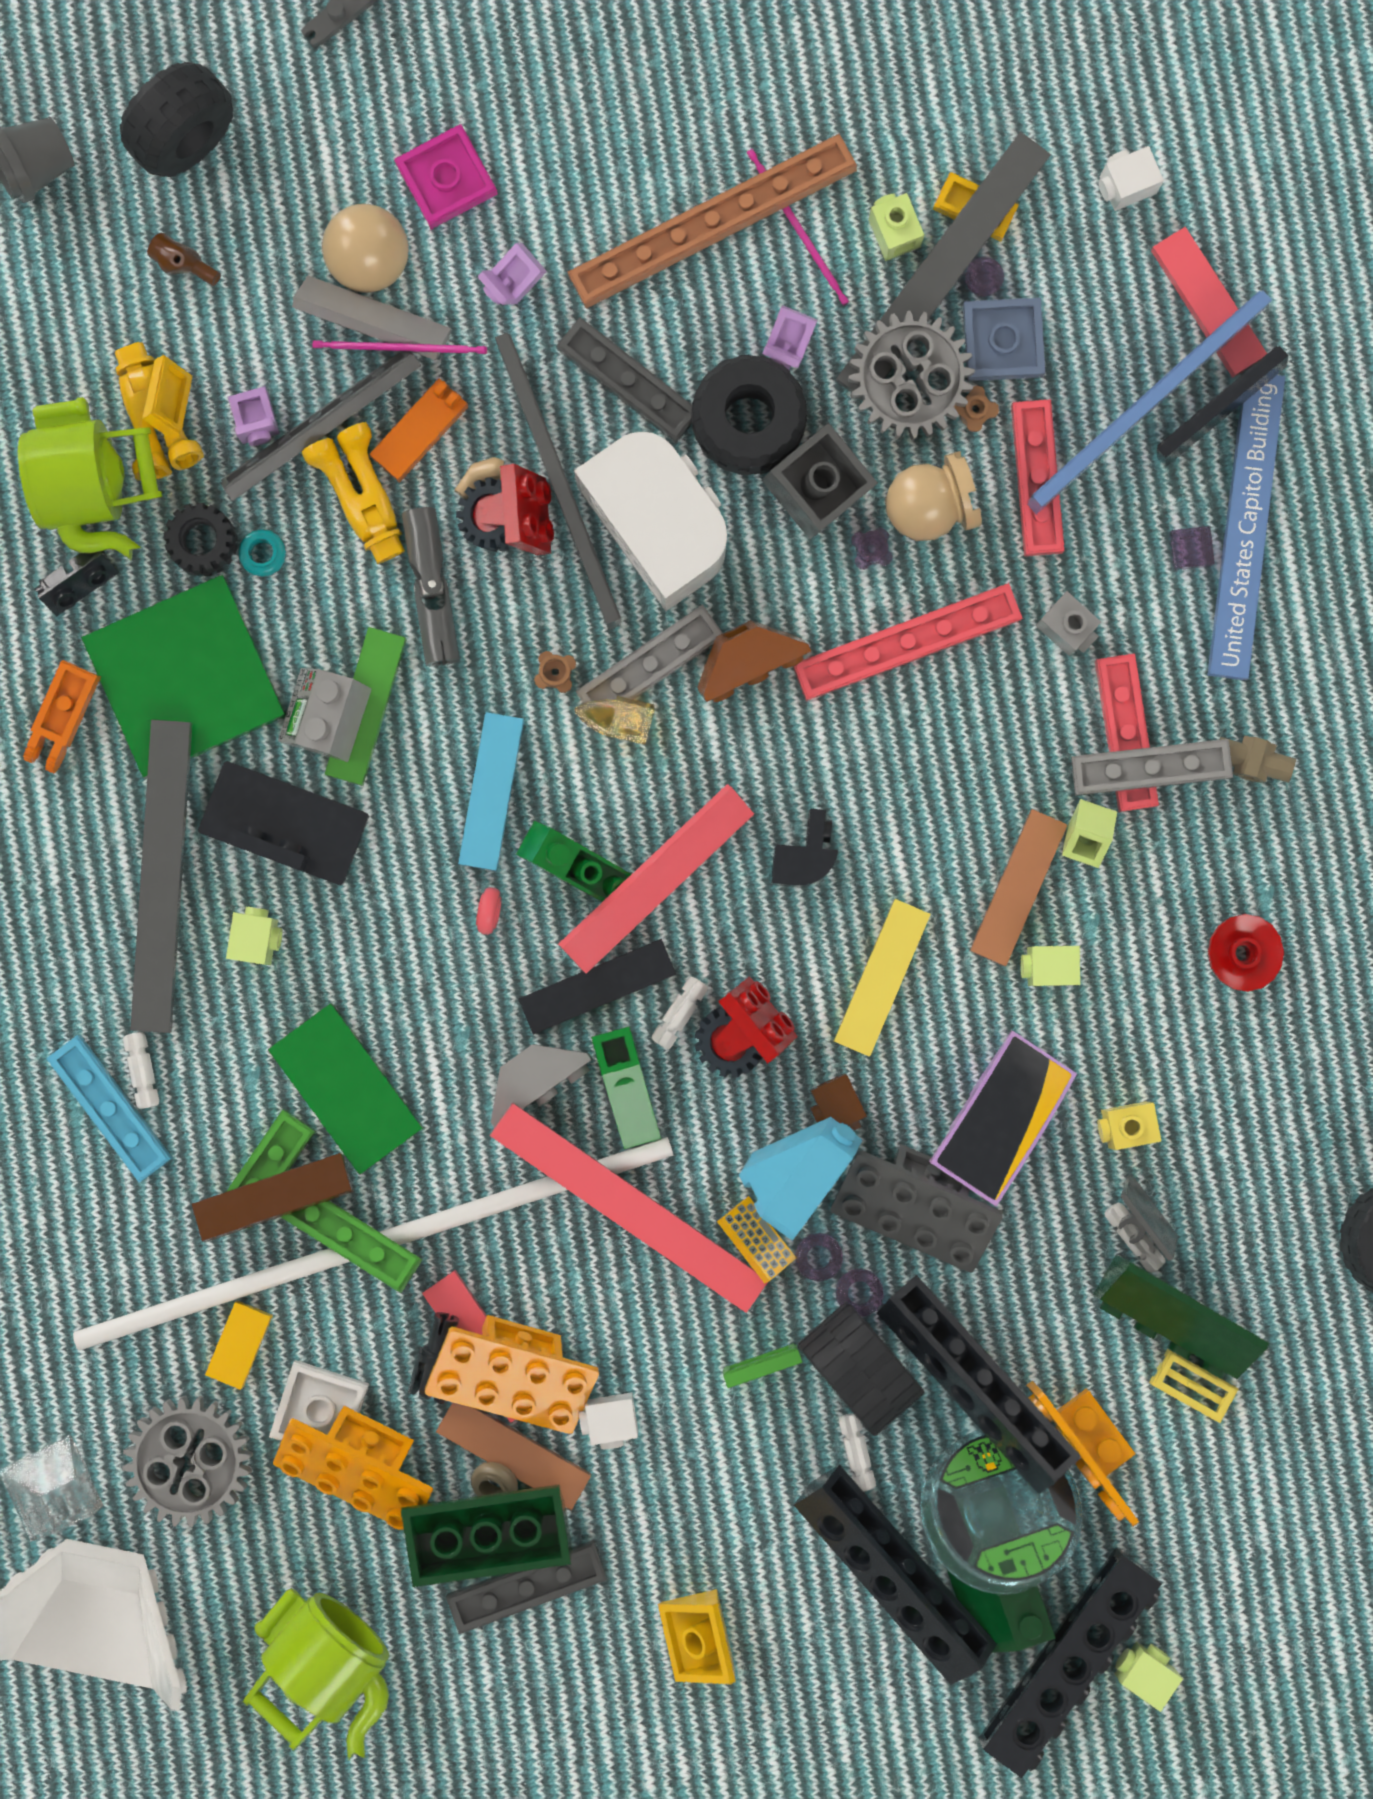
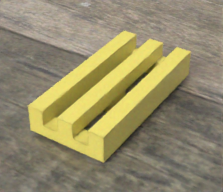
(1164, 1369)

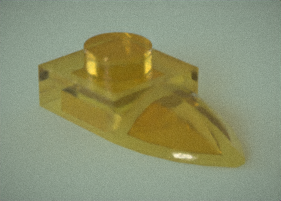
(618, 718)

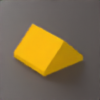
(697, 1639)

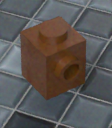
(837, 1100)

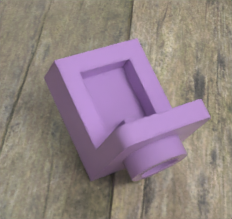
(512, 276)
(789, 337)
(253, 416)

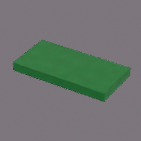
(345, 1088)

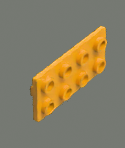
(512, 1374)
(1095, 1439)
(355, 1463)

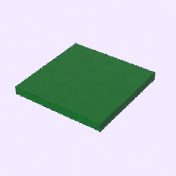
(185, 664)

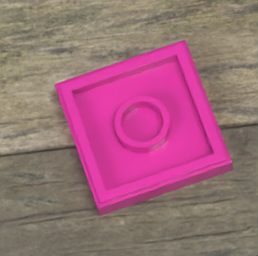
(445, 176)

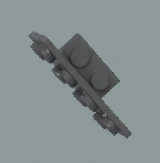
(917, 1207)

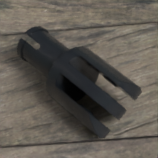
(428, 1354)

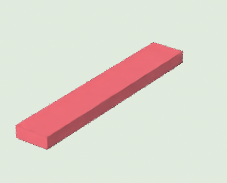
(907, 642)
(656, 878)

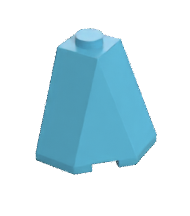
(798, 1173)

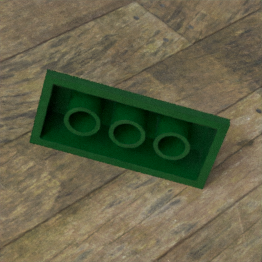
(1178, 1318)
(487, 1535)
(1010, 1619)

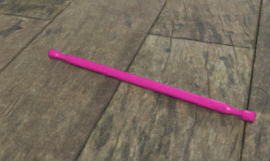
(805, 239)
(400, 347)

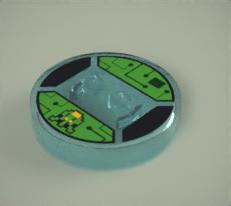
(993, 1523)

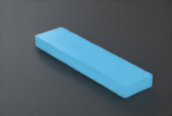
(491, 791)
(109, 1108)

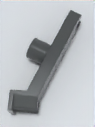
(333, 19)

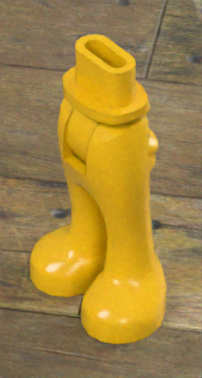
(134, 379)
(369, 512)

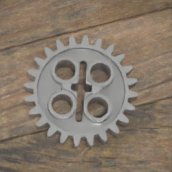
(941, 357)
(157, 1445)

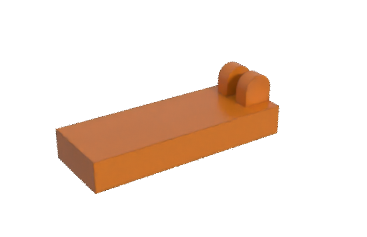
(419, 430)

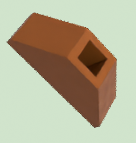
(747, 657)

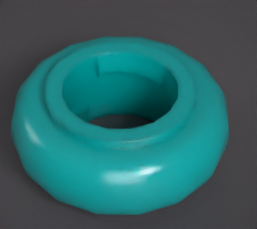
(253, 539)

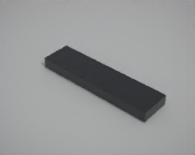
(1222, 405)
(597, 987)

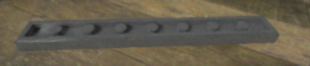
(961, 241)
(558, 481)
(161, 876)

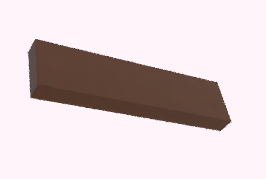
(272, 1197)

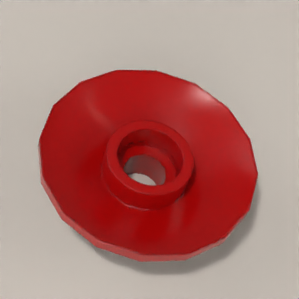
(1262, 949)

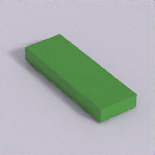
(276, 1150)

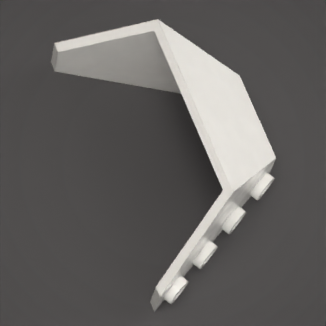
(92, 1616)

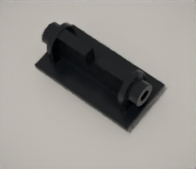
(63, 590)

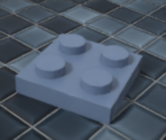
(1004, 338)

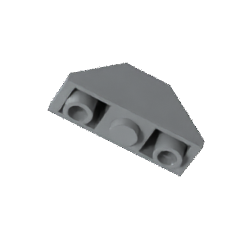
(534, 1075)

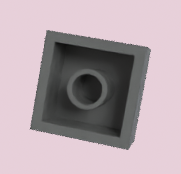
(819, 481)

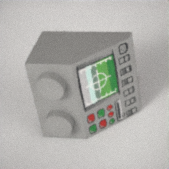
(324, 713)

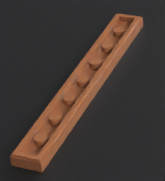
(712, 221)

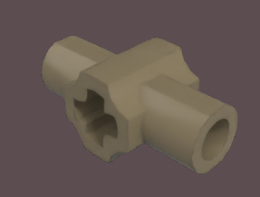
(1257, 760)

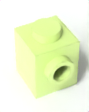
(895, 225)
(1089, 833)
(254, 937)
(1051, 965)
(1148, 1674)

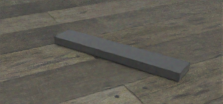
(319, 423)

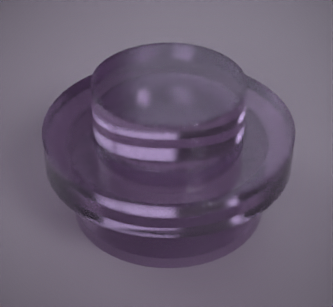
(984, 276)

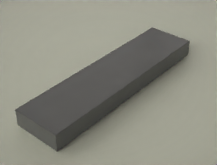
(627, 379)
(522, 1590)

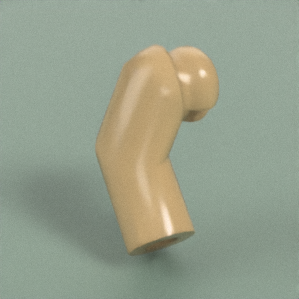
(479, 471)

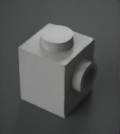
(1069, 625)

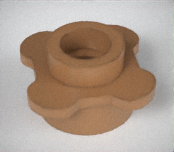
(987, 409)
(547, 664)

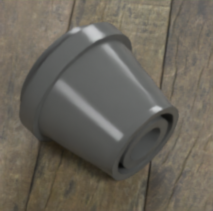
(32, 157)

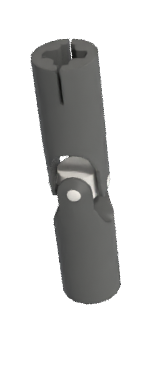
(426, 560)

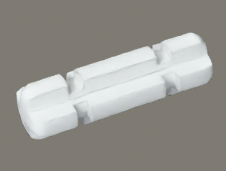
(679, 1012)
(141, 1070)
(1149, 1257)
(857, 1451)

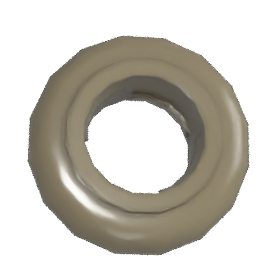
(494, 1472)

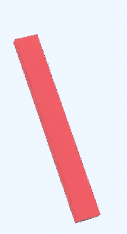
(628, 1207)

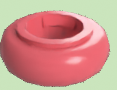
(488, 910)

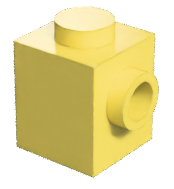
(1129, 1126)

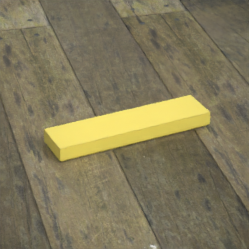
(882, 977)

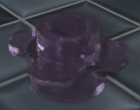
(877, 539)

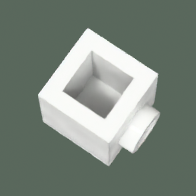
(1130, 177)
(609, 1420)

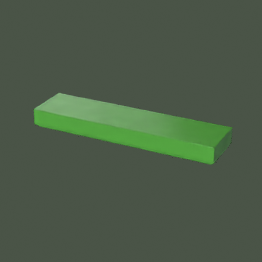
(377, 670)
(357, 1243)

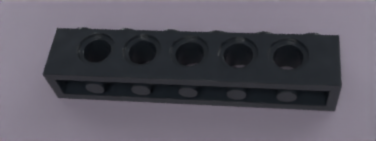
(978, 1385)
(895, 1575)
(1046, 1672)

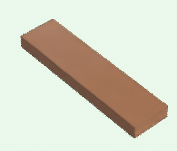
(1018, 887)
(522, 1455)

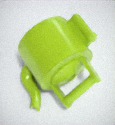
(78, 477)
(322, 1663)

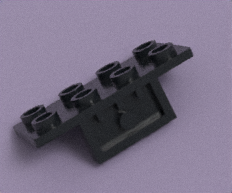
(283, 823)

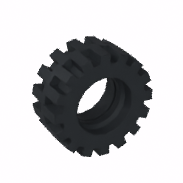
(184, 522)

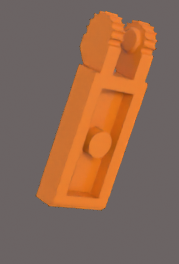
(61, 713)

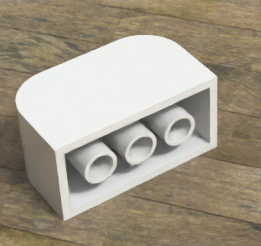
(657, 513)

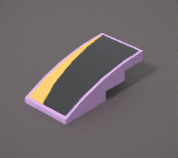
(1003, 1118)

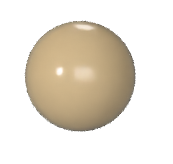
(365, 248)

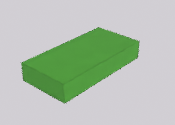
(761, 1365)

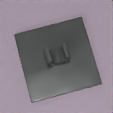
(1147, 1218)

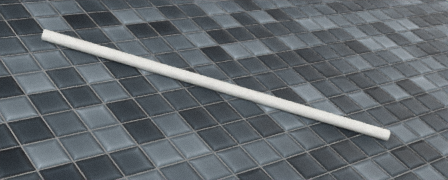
(328, 1258)

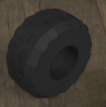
(176, 119)
(756, 379)

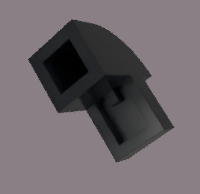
(805, 865)

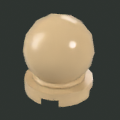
(931, 499)

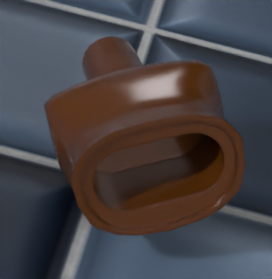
(180, 259)

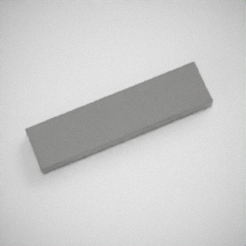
(368, 315)
(655, 659)
(1152, 767)

